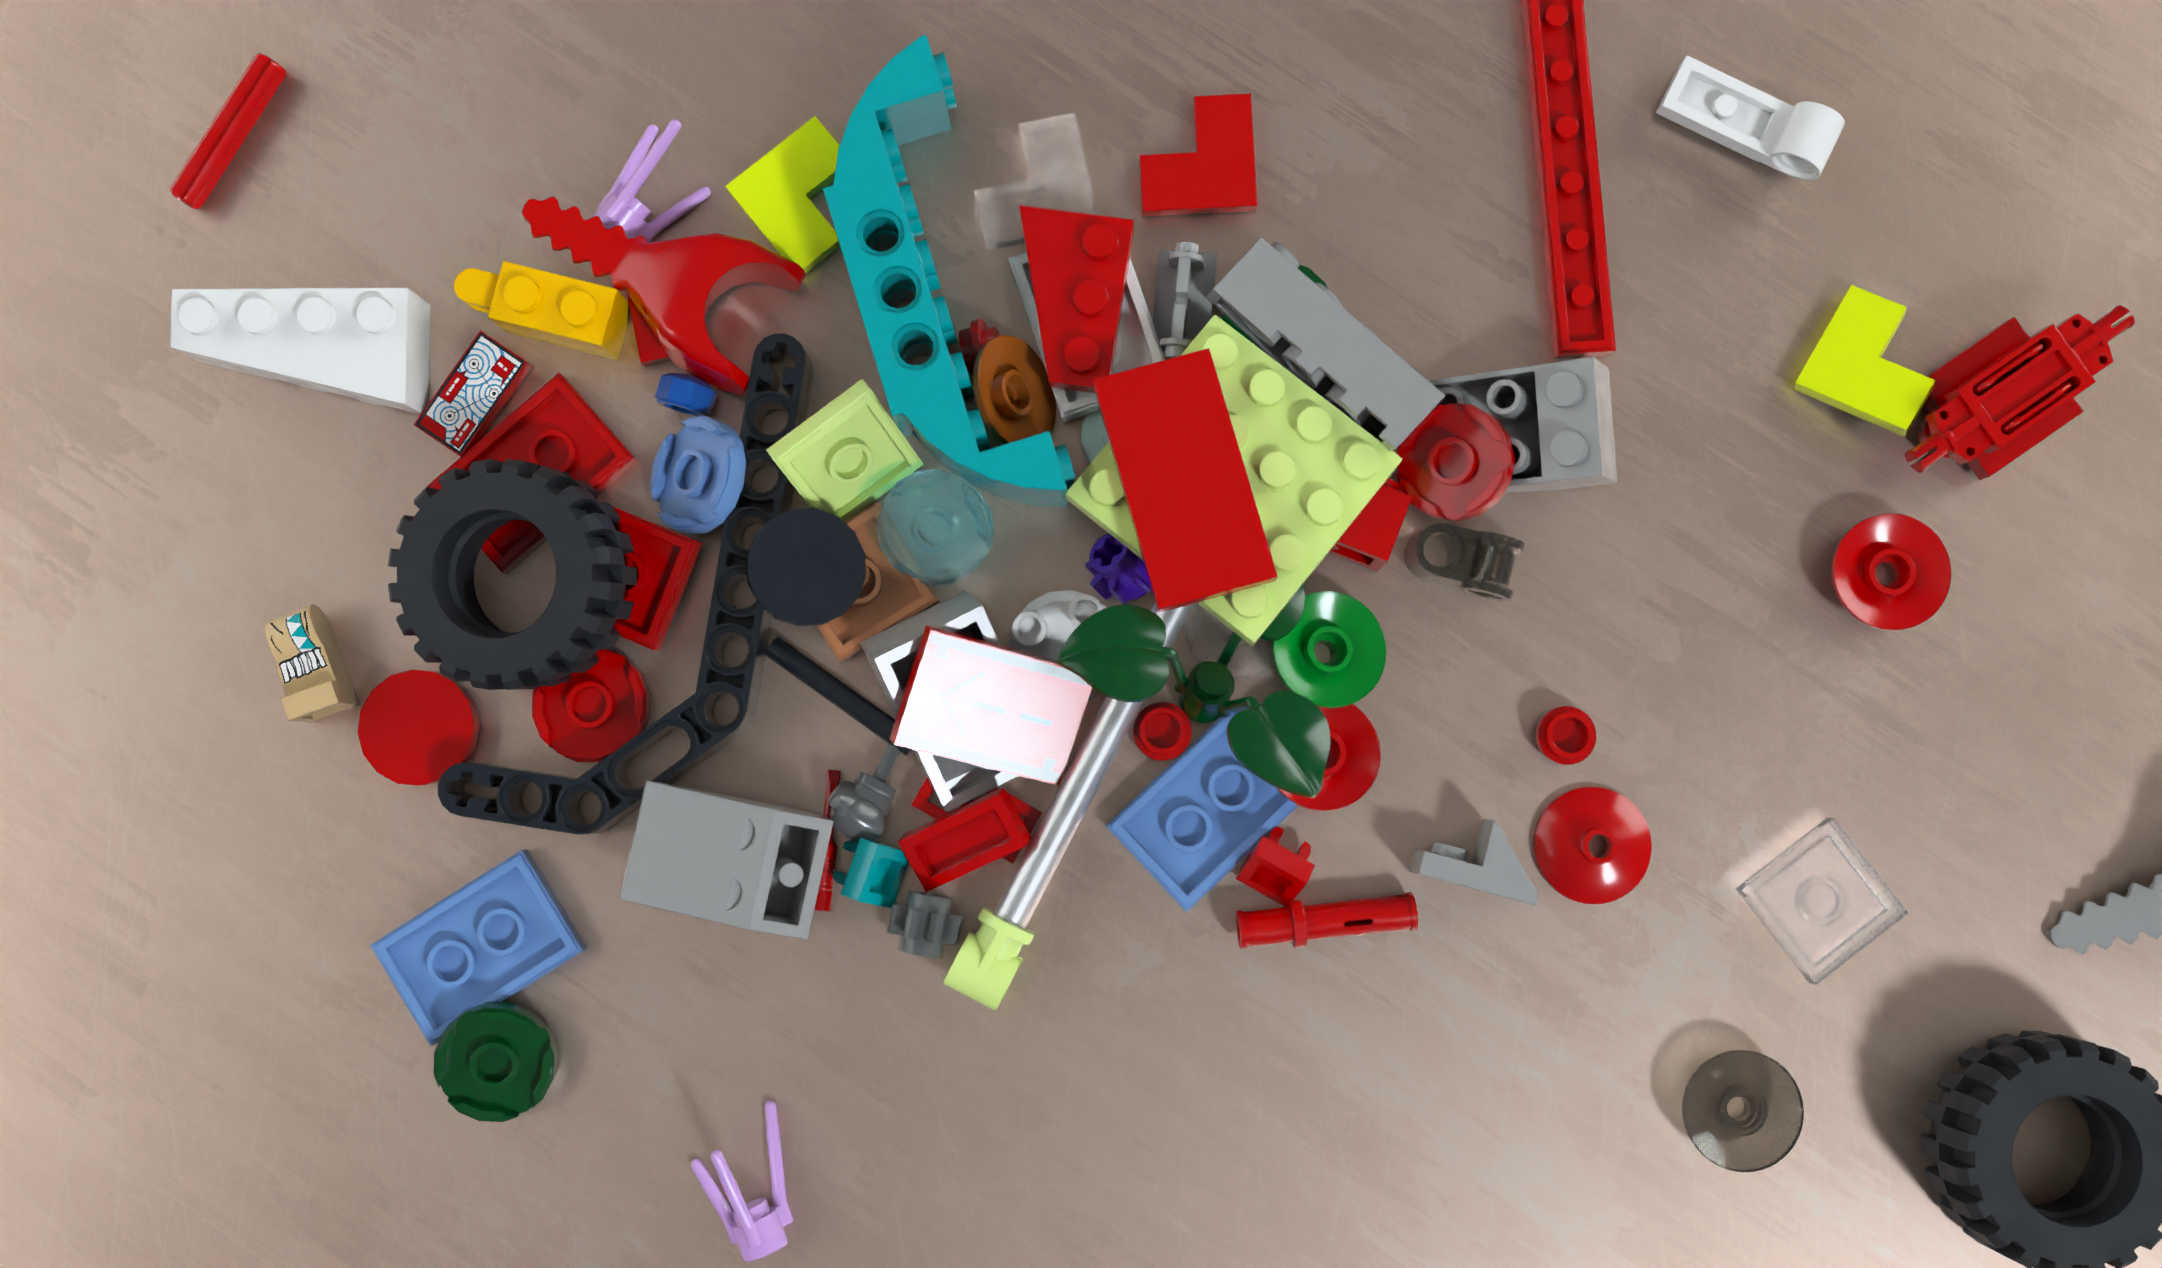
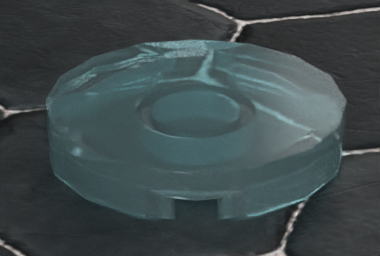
(935, 527)

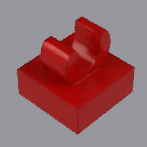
(1275, 869)

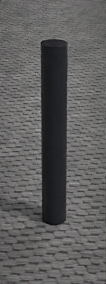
(833, 690)

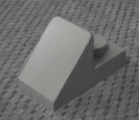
(1492, 870)

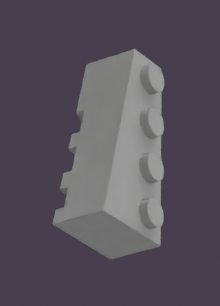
(1323, 343)

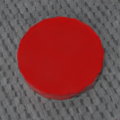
(1456, 462)
(594, 709)
(417, 727)

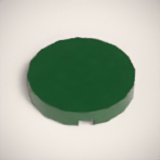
(495, 1061)

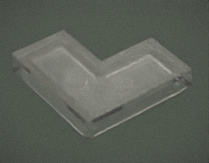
(1056, 181)

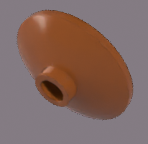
(1013, 390)

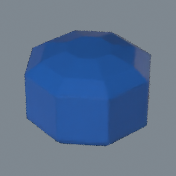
(685, 394)

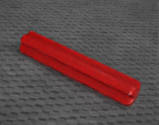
(227, 131)

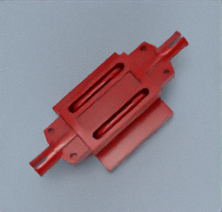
(2012, 391)

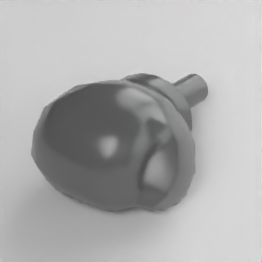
(863, 804)

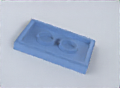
(1199, 817)
(479, 944)

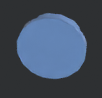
(698, 475)

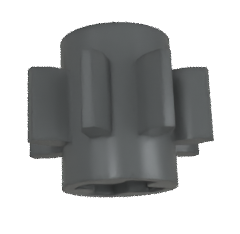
(925, 924)

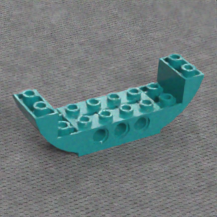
(871, 212)

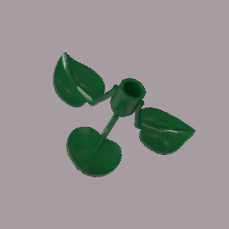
(1125, 659)

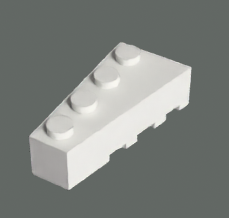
(324, 339)

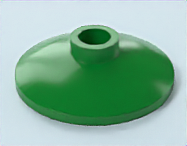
(1354, 646)

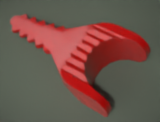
(669, 280)

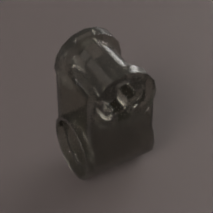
(1475, 561)

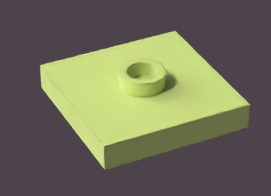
(845, 454)

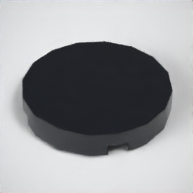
(805, 567)

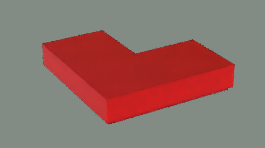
(1217, 175)

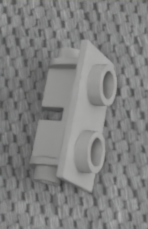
(1180, 296)

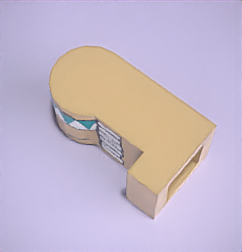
(309, 665)

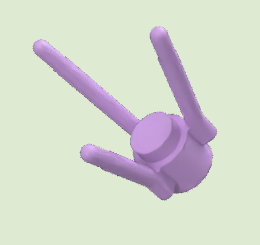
(624, 209)
(752, 1224)

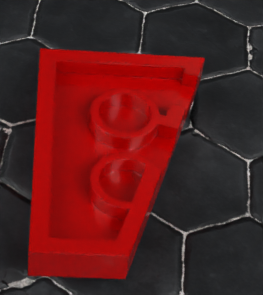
(1078, 290)

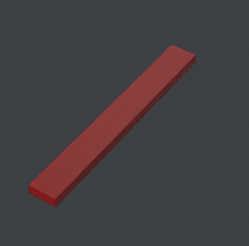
(1568, 178)

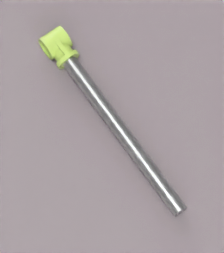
(991, 954)

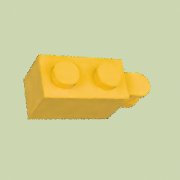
(548, 307)

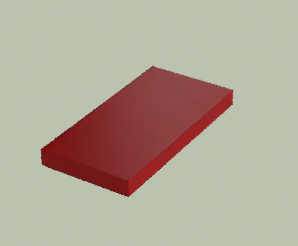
(1184, 480)

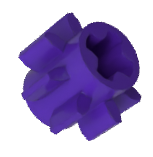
(1117, 570)

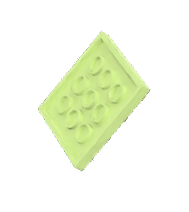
(1303, 462)

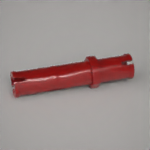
(1326, 920)

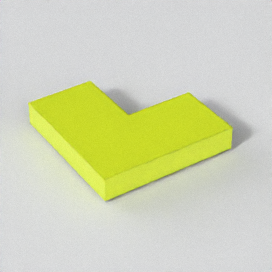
(779, 191)
(1849, 367)

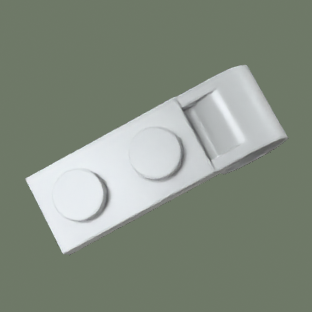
(1751, 121)

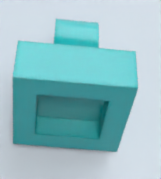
(873, 873)

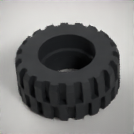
(440, 561)
(1974, 1136)

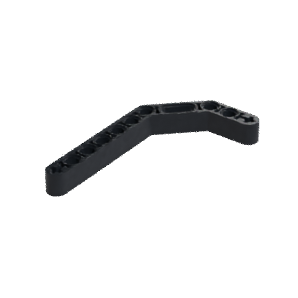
(715, 678)

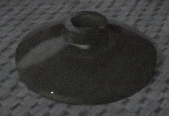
(1770, 1114)

